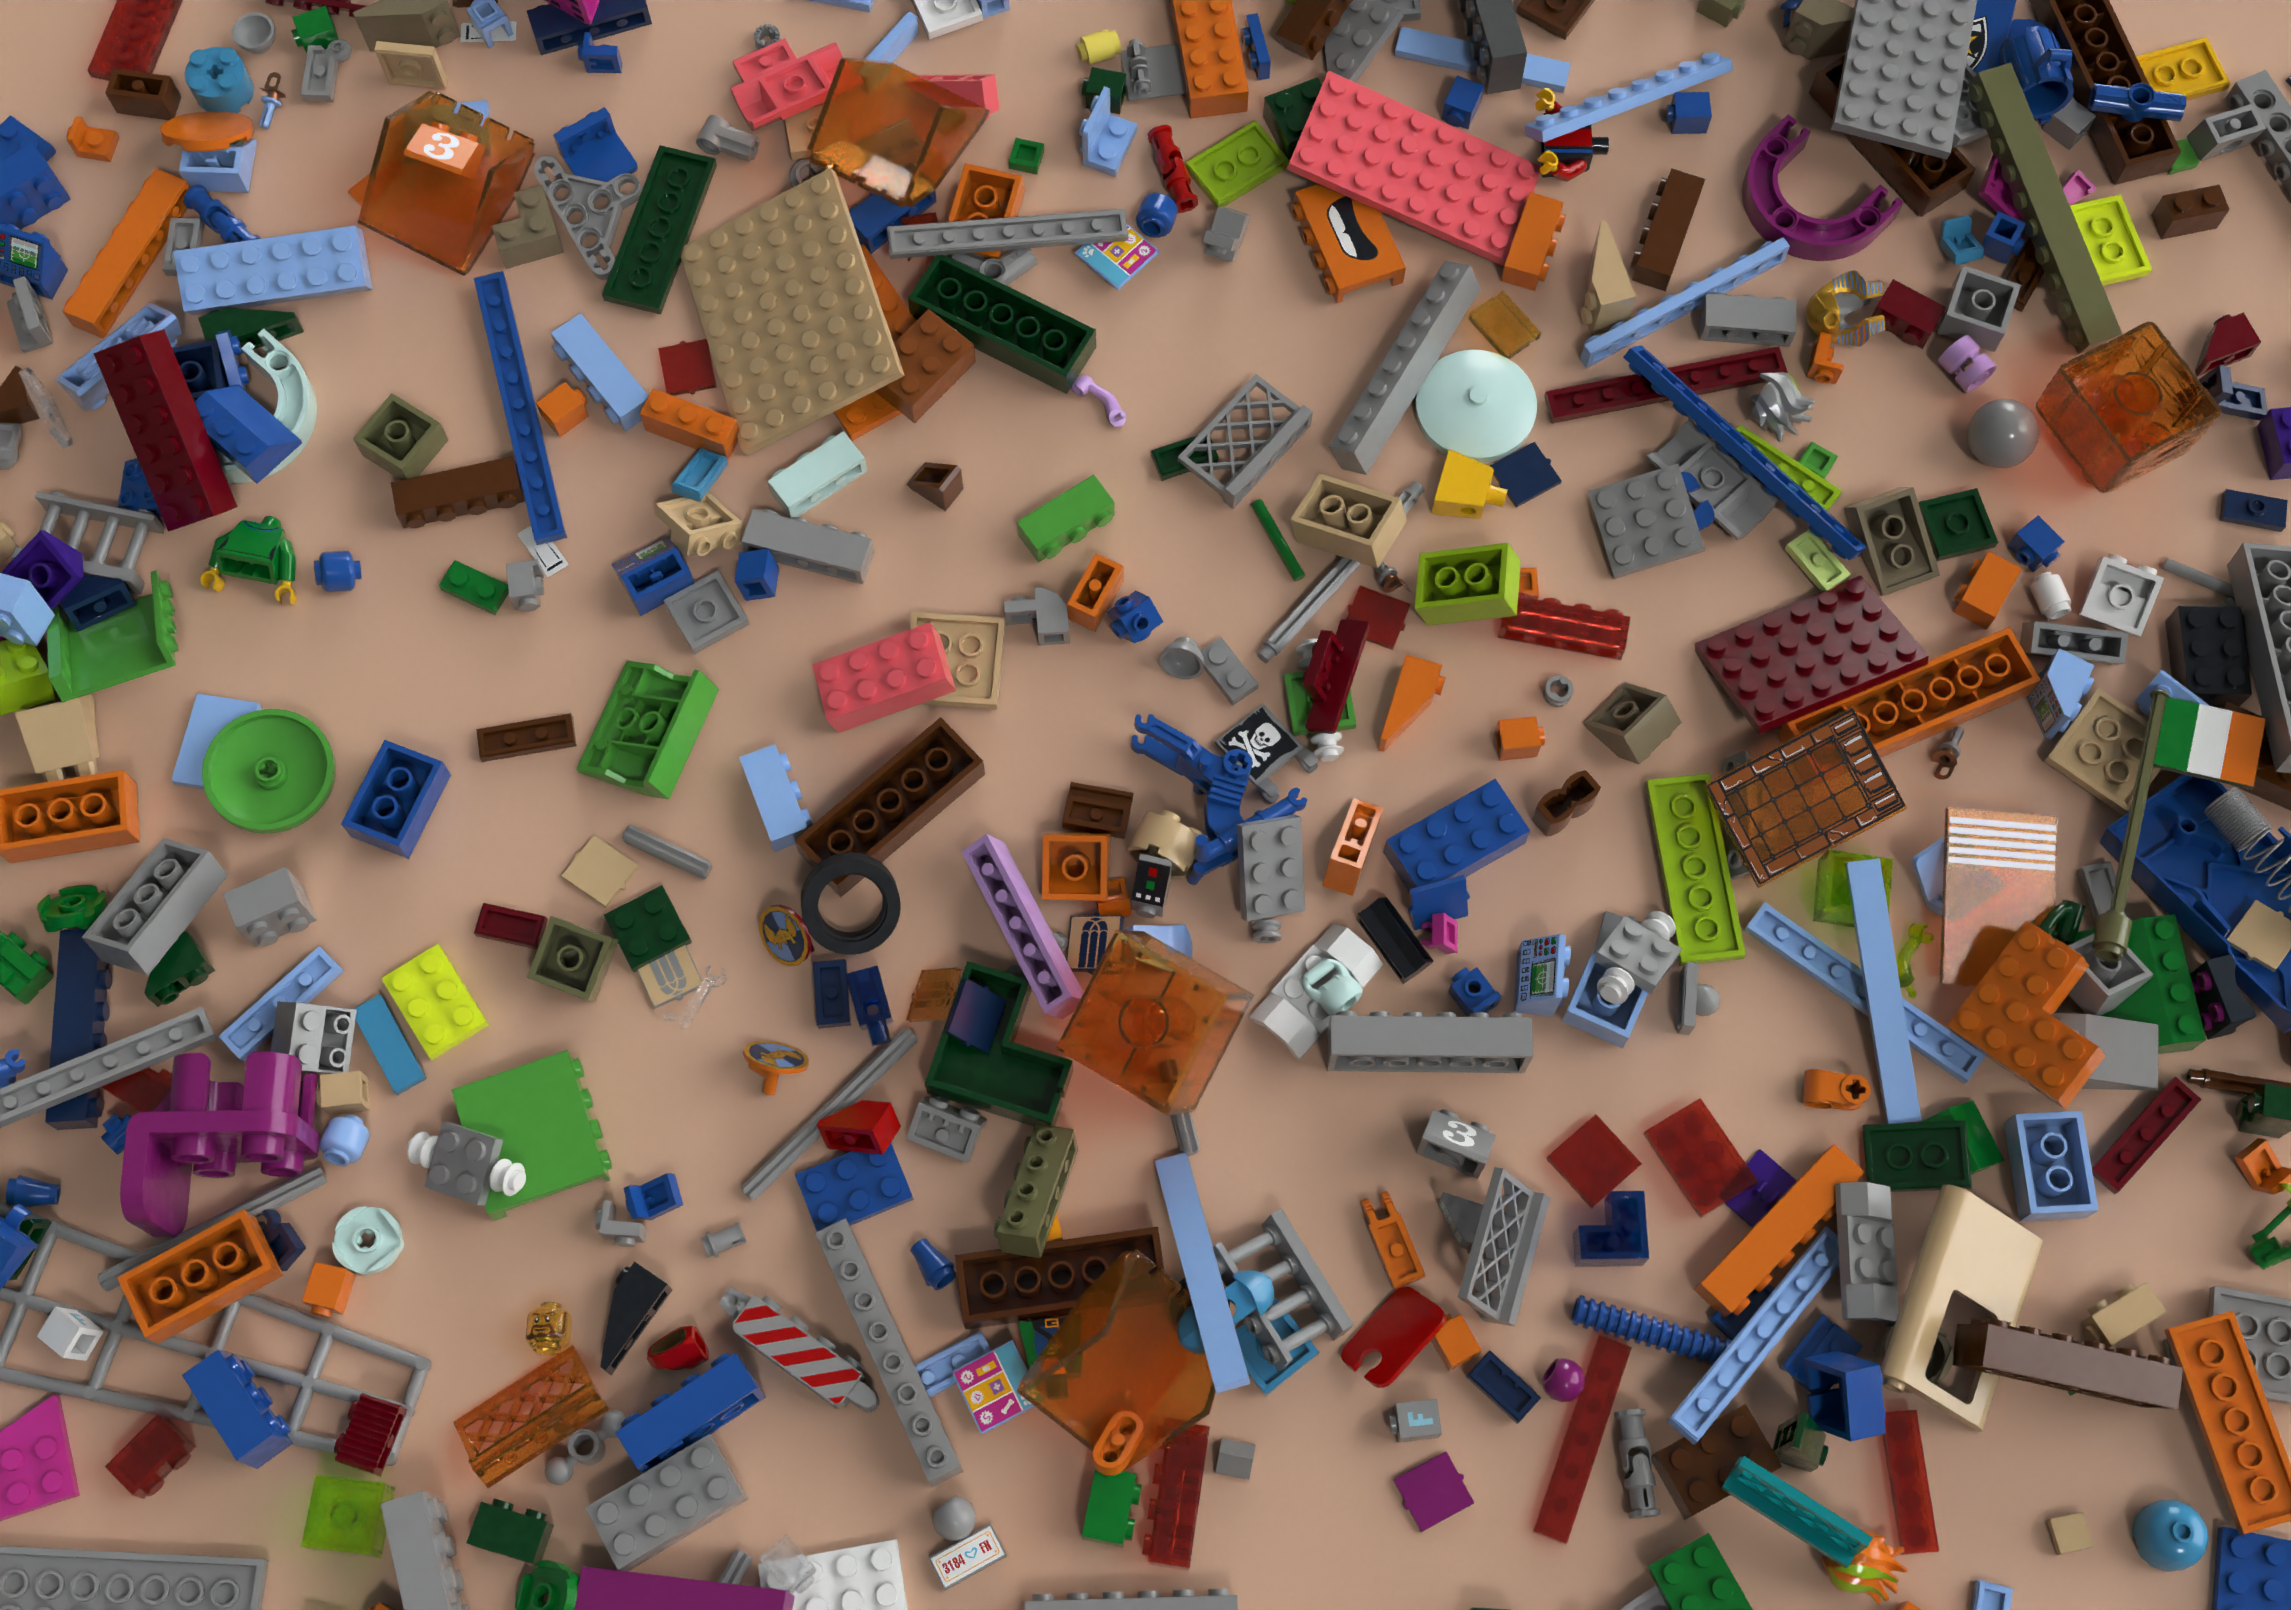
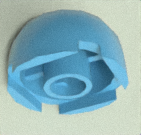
(2170, 1535)

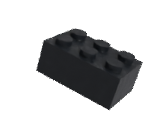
(2209, 653)

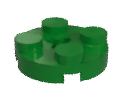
(74, 907)
(550, 1579)

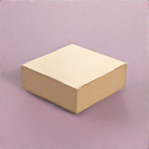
(2070, 1533)

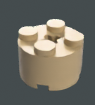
(1166, 839)

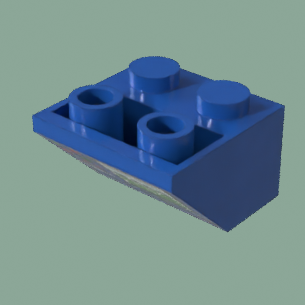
(30, 257)
(653, 574)

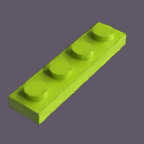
(1817, 487)

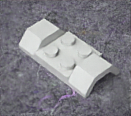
(1291, 1012)

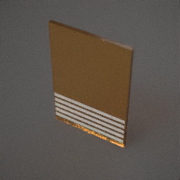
(1993, 881)

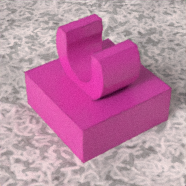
(1444, 933)

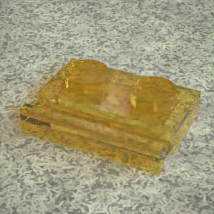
(1504, 325)

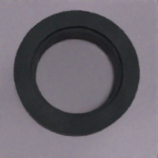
(858, 941)

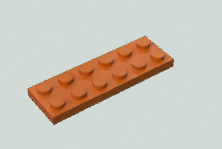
(2234, 1420)

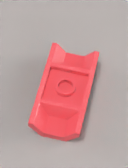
(788, 88)

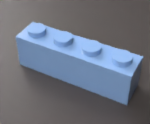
(601, 371)

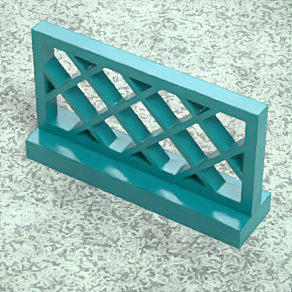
(1795, 1512)

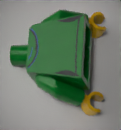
(255, 554)

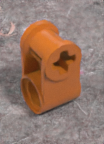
(1829, 1090)

